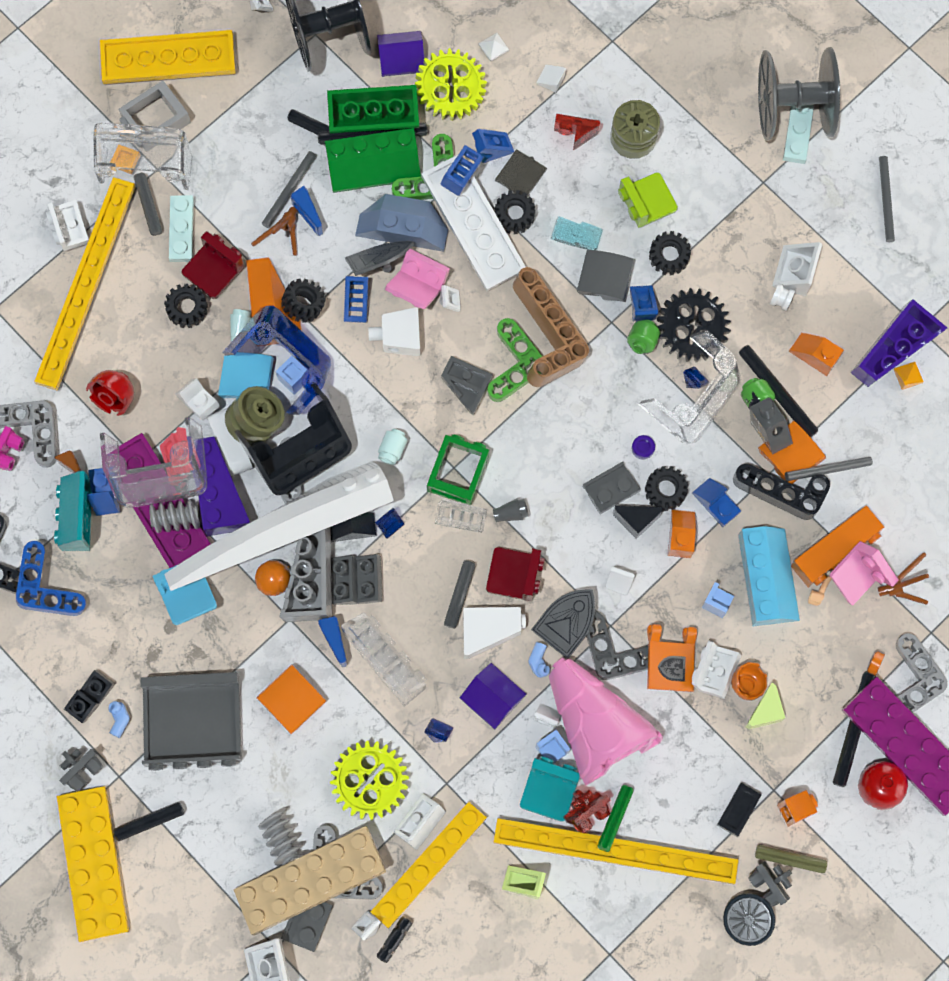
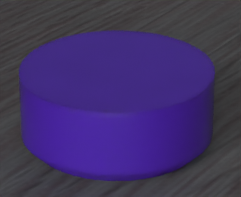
(643, 447)

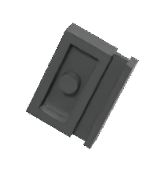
(611, 487)
(307, 927)

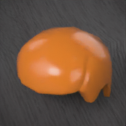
(272, 577)
(749, 681)

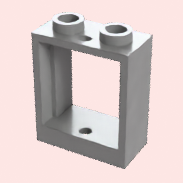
(180, 118)

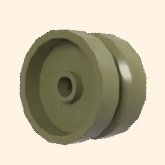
(255, 414)

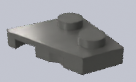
(466, 382)

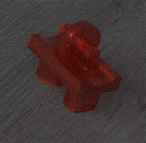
(584, 806)

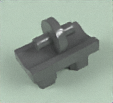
(72, 777)
(765, 874)

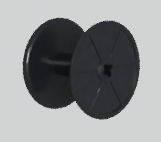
(327, 20)

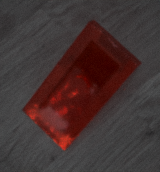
(582, 128)

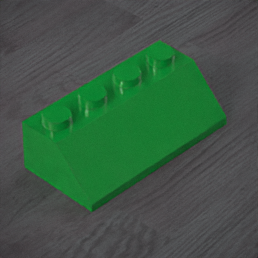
(373, 109)
(372, 160)

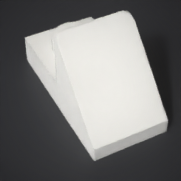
(197, 399)

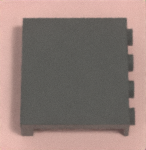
(191, 720)

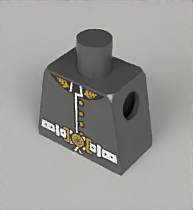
(764, 419)

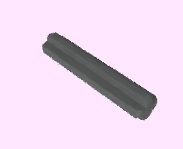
(147, 204)
(459, 594)

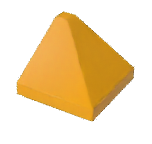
(908, 375)

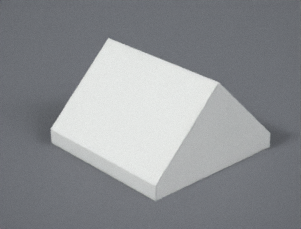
(797, 266)
(267, 962)

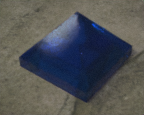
(694, 378)
(389, 523)
(438, 731)

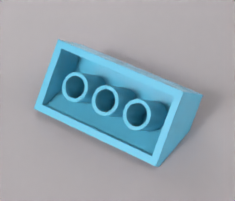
(768, 576)

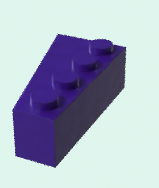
(903, 337)
(220, 503)

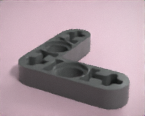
(608, 655)

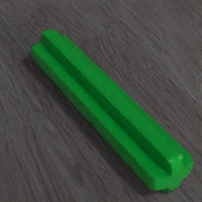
(615, 818)

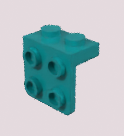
(549, 789)

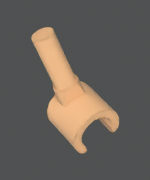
(816, 597)

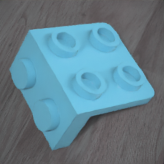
(187, 600)

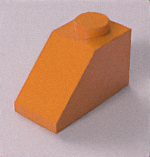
(816, 352)
(682, 534)
(798, 807)

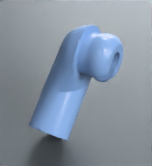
(536, 661)
(120, 716)

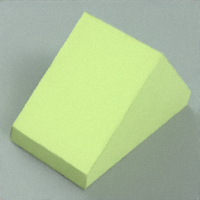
(768, 710)
(524, 882)

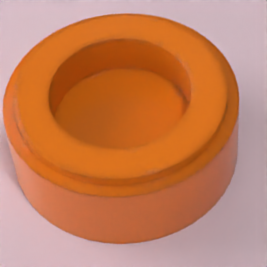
(875, 663)

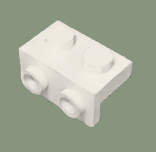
(68, 224)
(715, 670)

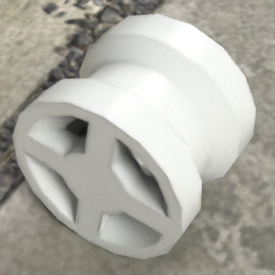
(782, 297)

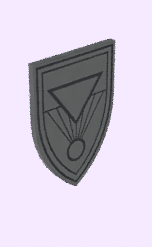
(377, 257)
(567, 621)

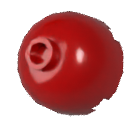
(111, 391)
(883, 785)

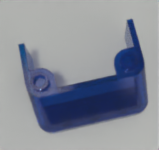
(272, 324)

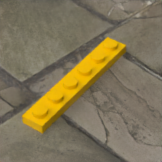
(428, 865)

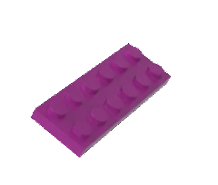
(173, 545)
(903, 741)

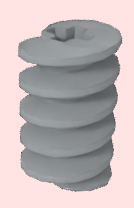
(174, 516)
(279, 839)

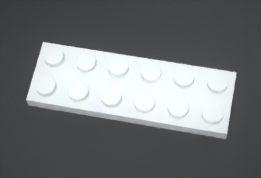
(475, 228)

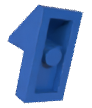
(492, 144)
(643, 303)
(101, 495)
(716, 502)

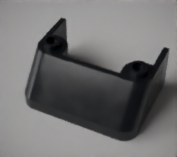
(304, 453)

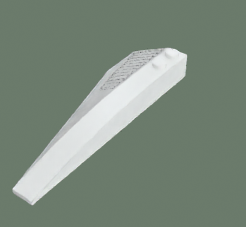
(313, 511)

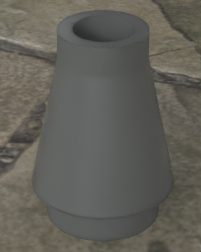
(511, 511)

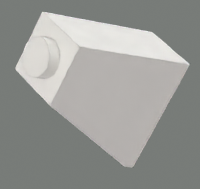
(490, 627)

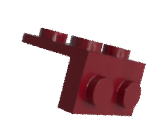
(213, 265)
(514, 573)

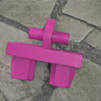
(9, 440)

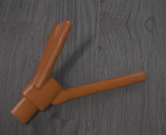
(285, 223)
(897, 588)

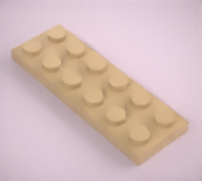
(309, 880)

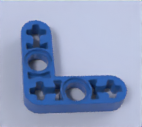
(33, 587)

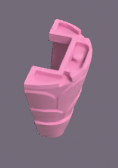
(597, 721)

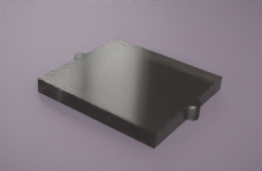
(521, 173)

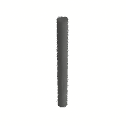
(289, 188)
(886, 199)
(829, 468)

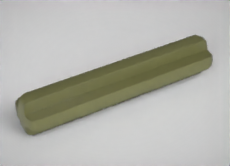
(791, 859)

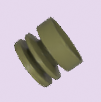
(635, 140)

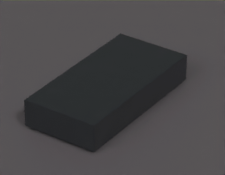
(739, 809)

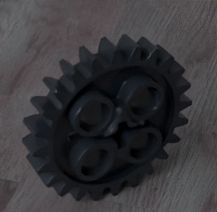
(673, 320)

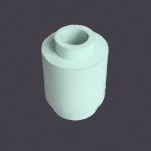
(392, 446)

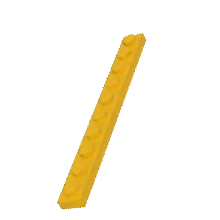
(84, 284)
(621, 852)

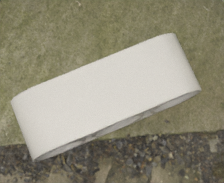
(232, 450)

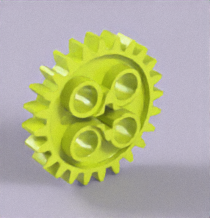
(471, 84)
(386, 794)

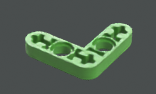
(416, 181)
(524, 359)

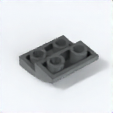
(605, 275)
(356, 579)

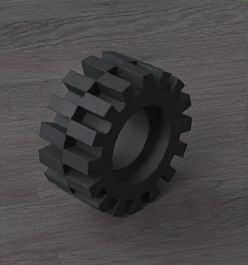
(519, 200)
(669, 240)
(305, 290)
(186, 293)
(666, 475)

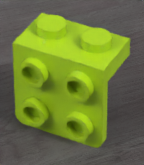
(647, 199)

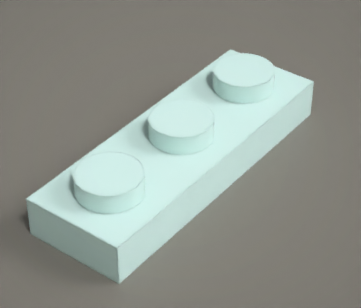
(798, 134)
(181, 228)

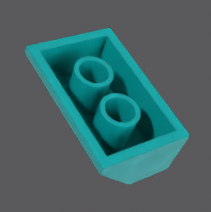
(73, 513)

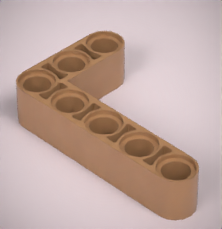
(551, 328)

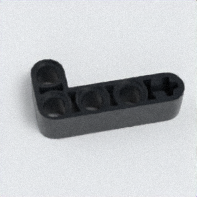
(780, 486)

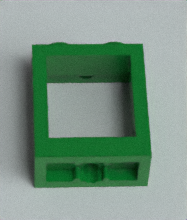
(451, 491)

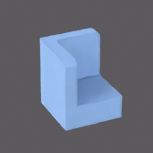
(290, 374)
(717, 601)
(553, 747)

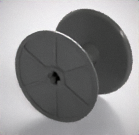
(824, 92)

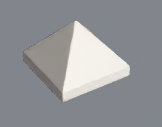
(261, 5)
(493, 47)
(450, 298)
(366, 926)

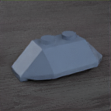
(403, 219)

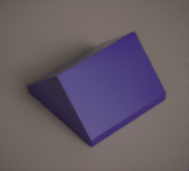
(400, 53)
(492, 695)

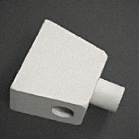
(398, 332)

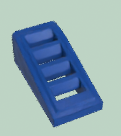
(453, 181)
(303, 203)
(352, 280)
(332, 633)

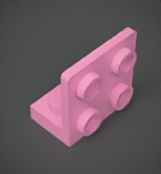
(418, 279)
(859, 572)

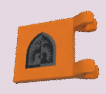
(670, 663)

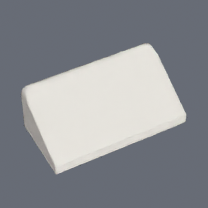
(419, 821)

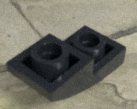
(89, 697)

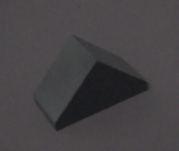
(637, 518)
(354, 528)

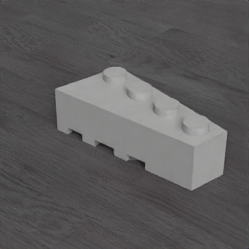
(310, 580)

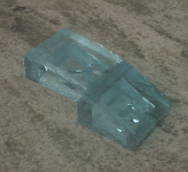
(577, 235)

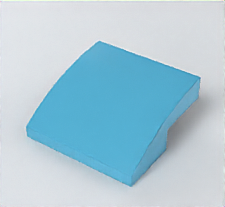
(244, 371)

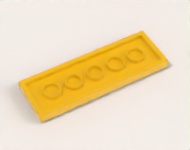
(167, 57)
(92, 864)

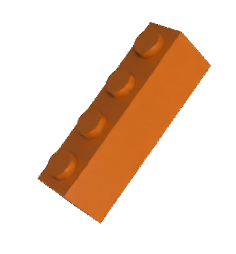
(836, 546)

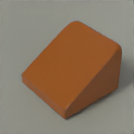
(68, 461)

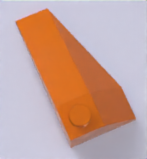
(265, 288)

